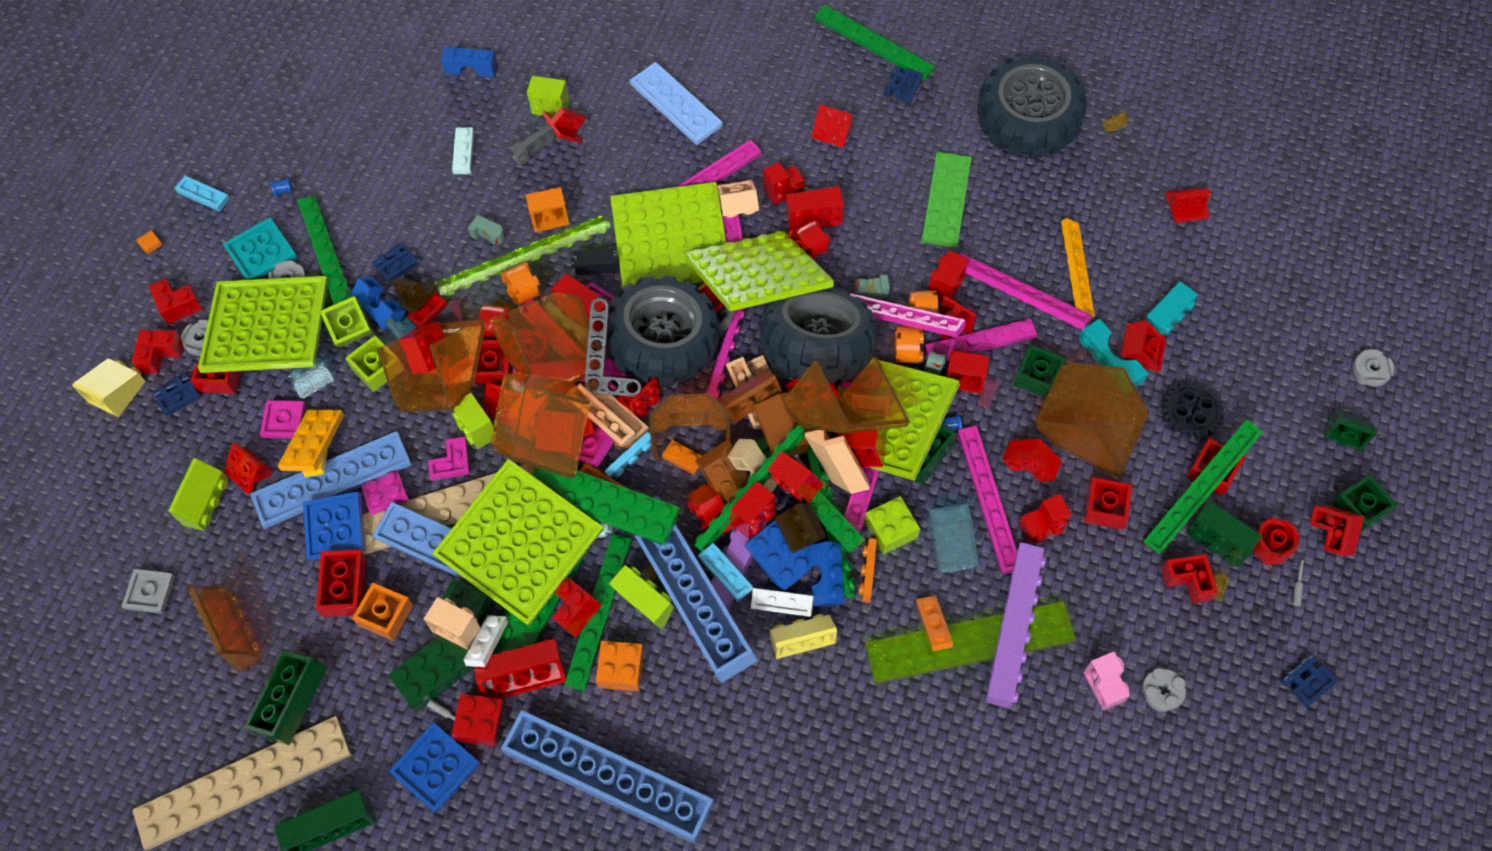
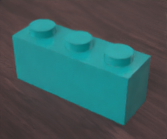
(1172, 308)

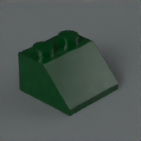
(1349, 430)

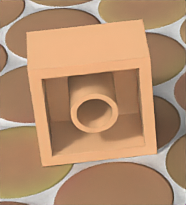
(738, 198)
(452, 622)

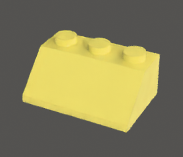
(803, 635)

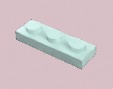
(463, 150)

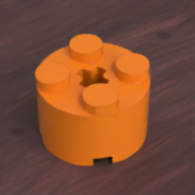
(520, 283)
(924, 301)
(908, 344)

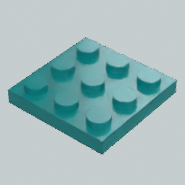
(259, 250)

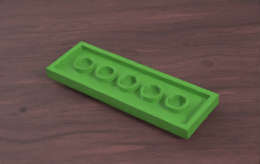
(946, 199)

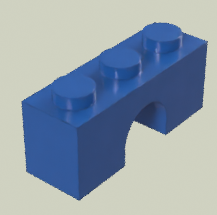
(481, 60)
(368, 293)
(830, 588)

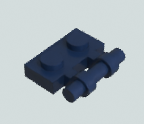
(909, 84)
(396, 266)
(177, 398)
(1314, 686)

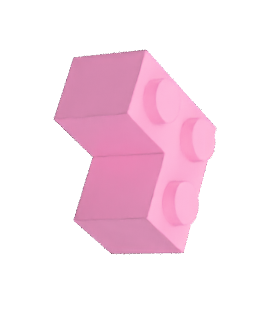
(1104, 679)

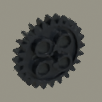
(1175, 402)

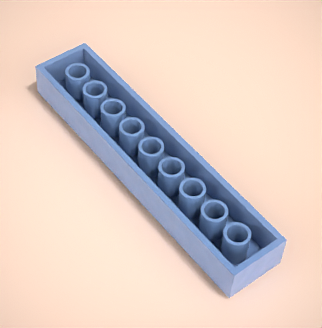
(699, 605)
(608, 776)

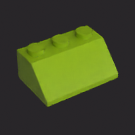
(198, 495)
(643, 595)

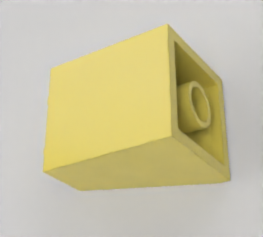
(110, 386)

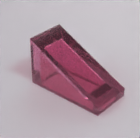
(457, 309)
(987, 394)

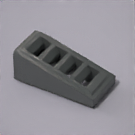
(725, 319)

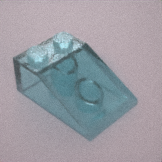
(953, 538)

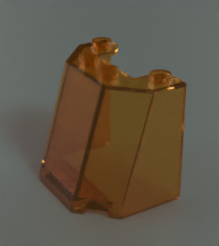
(688, 410)

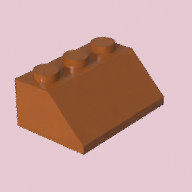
(749, 393)
(777, 423)
(721, 473)

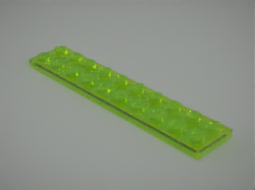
(530, 252)
(972, 643)

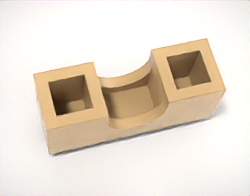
(749, 457)

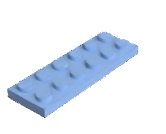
(676, 103)

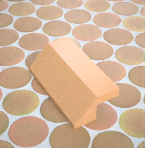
(744, 371)
(613, 417)
(838, 461)

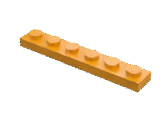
(1077, 266)

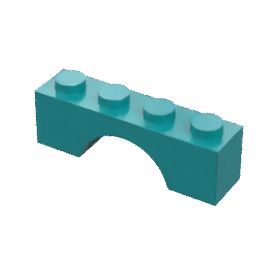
(1096, 338)

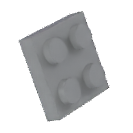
(148, 591)

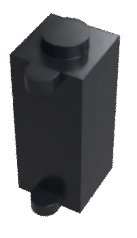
(595, 261)

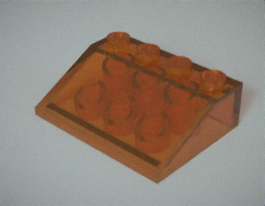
(226, 625)

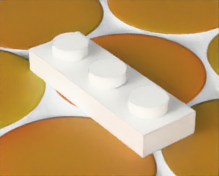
(782, 602)
(485, 641)

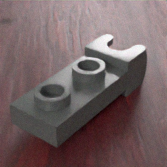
(531, 144)

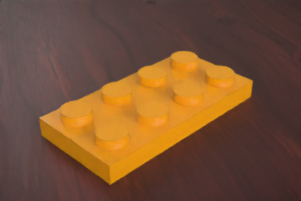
(311, 440)

